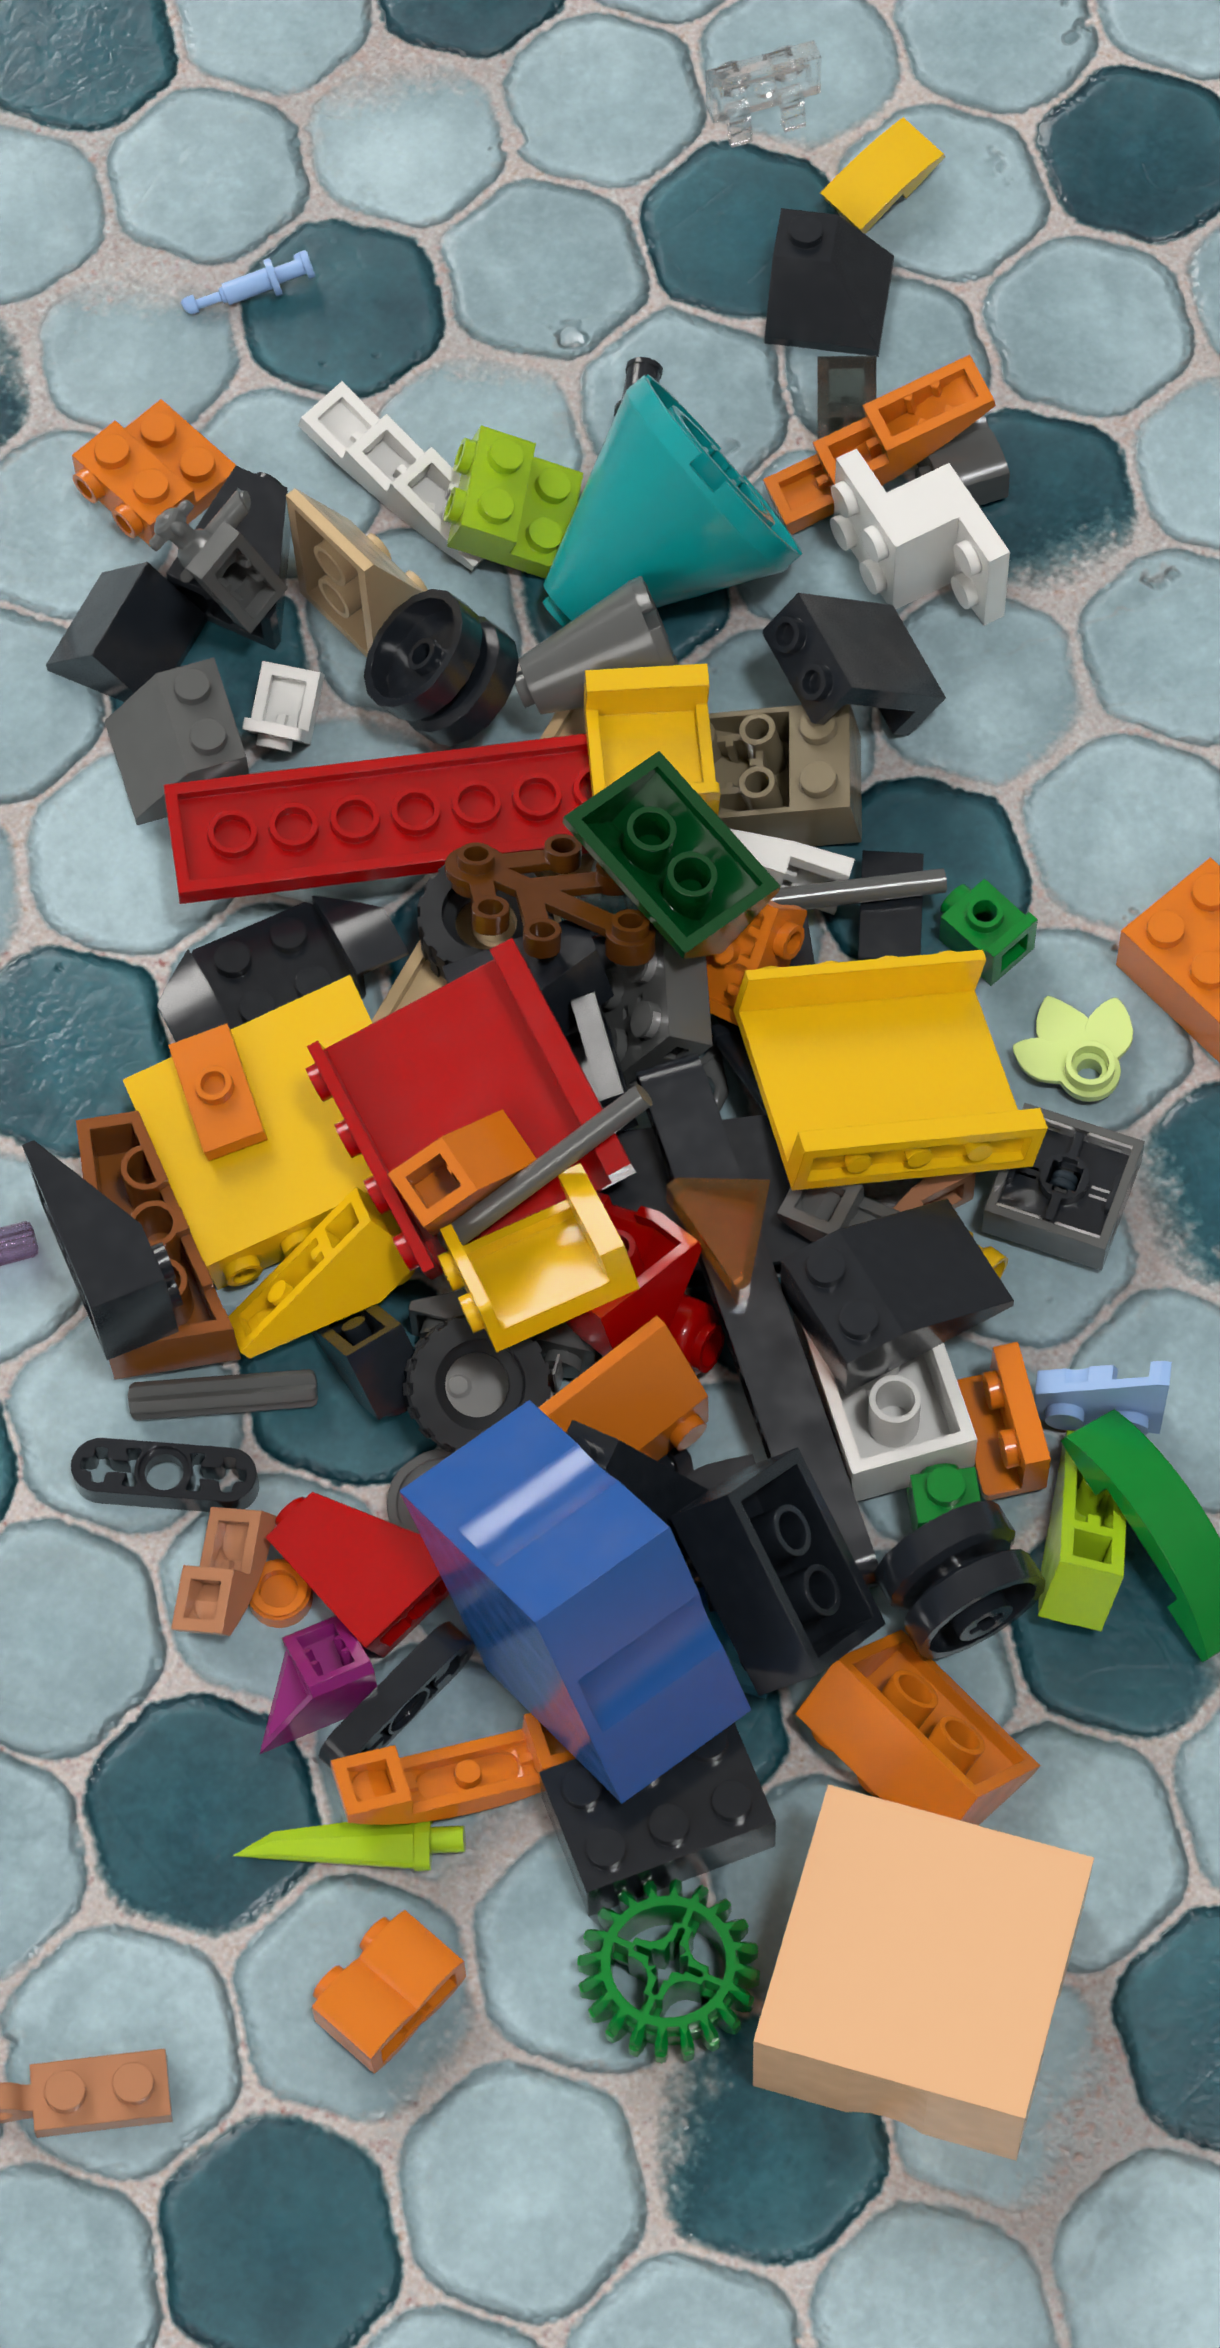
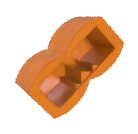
(387, 1990)

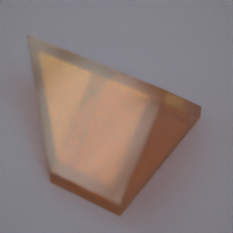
(726, 1221)

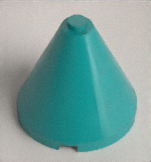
(663, 511)

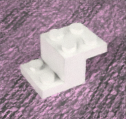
(919, 538)

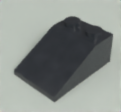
(117, 1273)
(890, 1290)

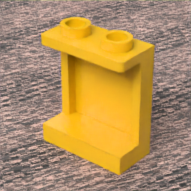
(650, 711)
(540, 1266)

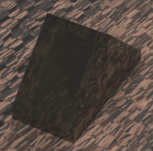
(842, 389)

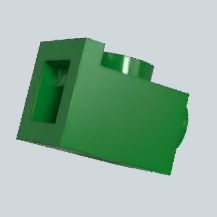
(1003, 938)
(939, 1491)

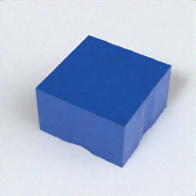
(576, 1600)

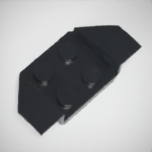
(277, 963)

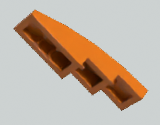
(891, 438)

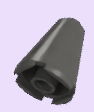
(612, 634)

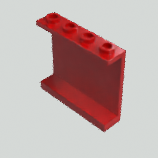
(450, 1062)

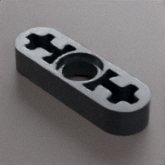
(116, 1486)
(401, 1694)

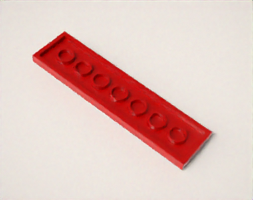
(370, 816)

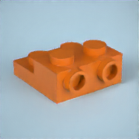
(150, 469)

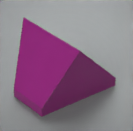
(318, 1682)

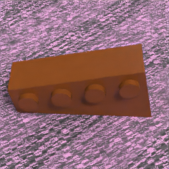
(127, 1170)

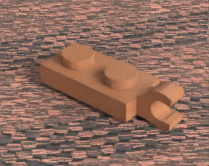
(91, 2094)

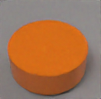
(281, 1595)

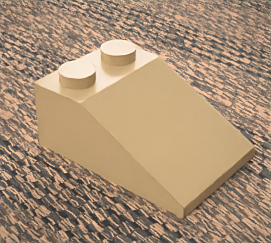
(345, 571)

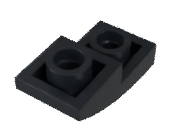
(894, 924)

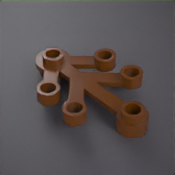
(481, 871)

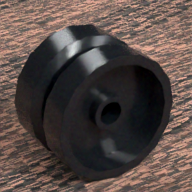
(441, 667)
(959, 1579)

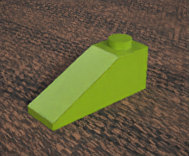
(1081, 1551)

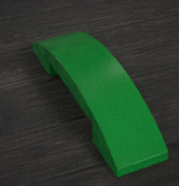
(1163, 1516)

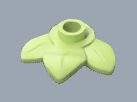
(1073, 1042)

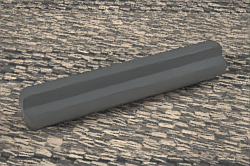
(223, 1394)

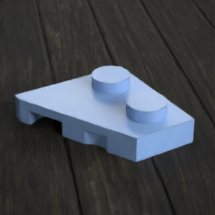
(1077, 1397)

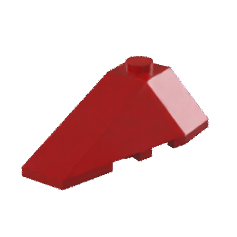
(663, 1264)

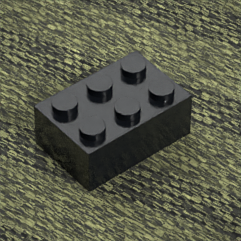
(778, 1571)
(676, 1827)

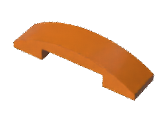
(446, 1781)

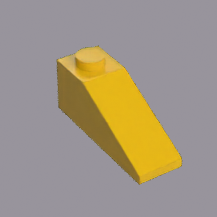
(329, 1276)

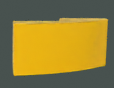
(881, 174)

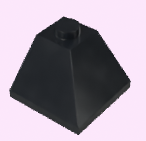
(827, 285)

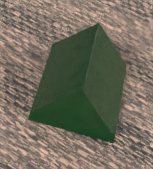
(673, 858)

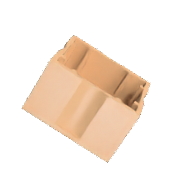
(920, 1971)

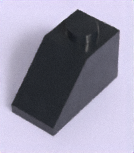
(370, 1358)

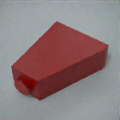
(360, 1567)

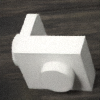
(284, 706)

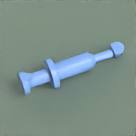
(254, 283)

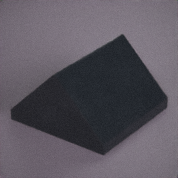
(127, 632)

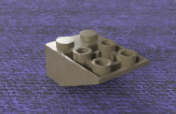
(788, 774)

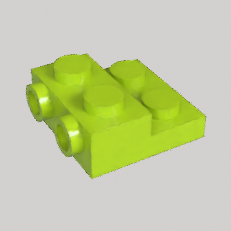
(510, 502)

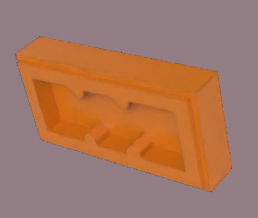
(217, 1092)

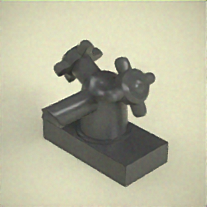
(222, 560)

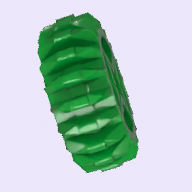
(692, 1982)

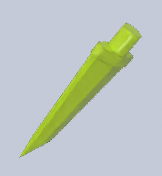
(361, 1844)

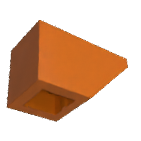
(461, 1170)

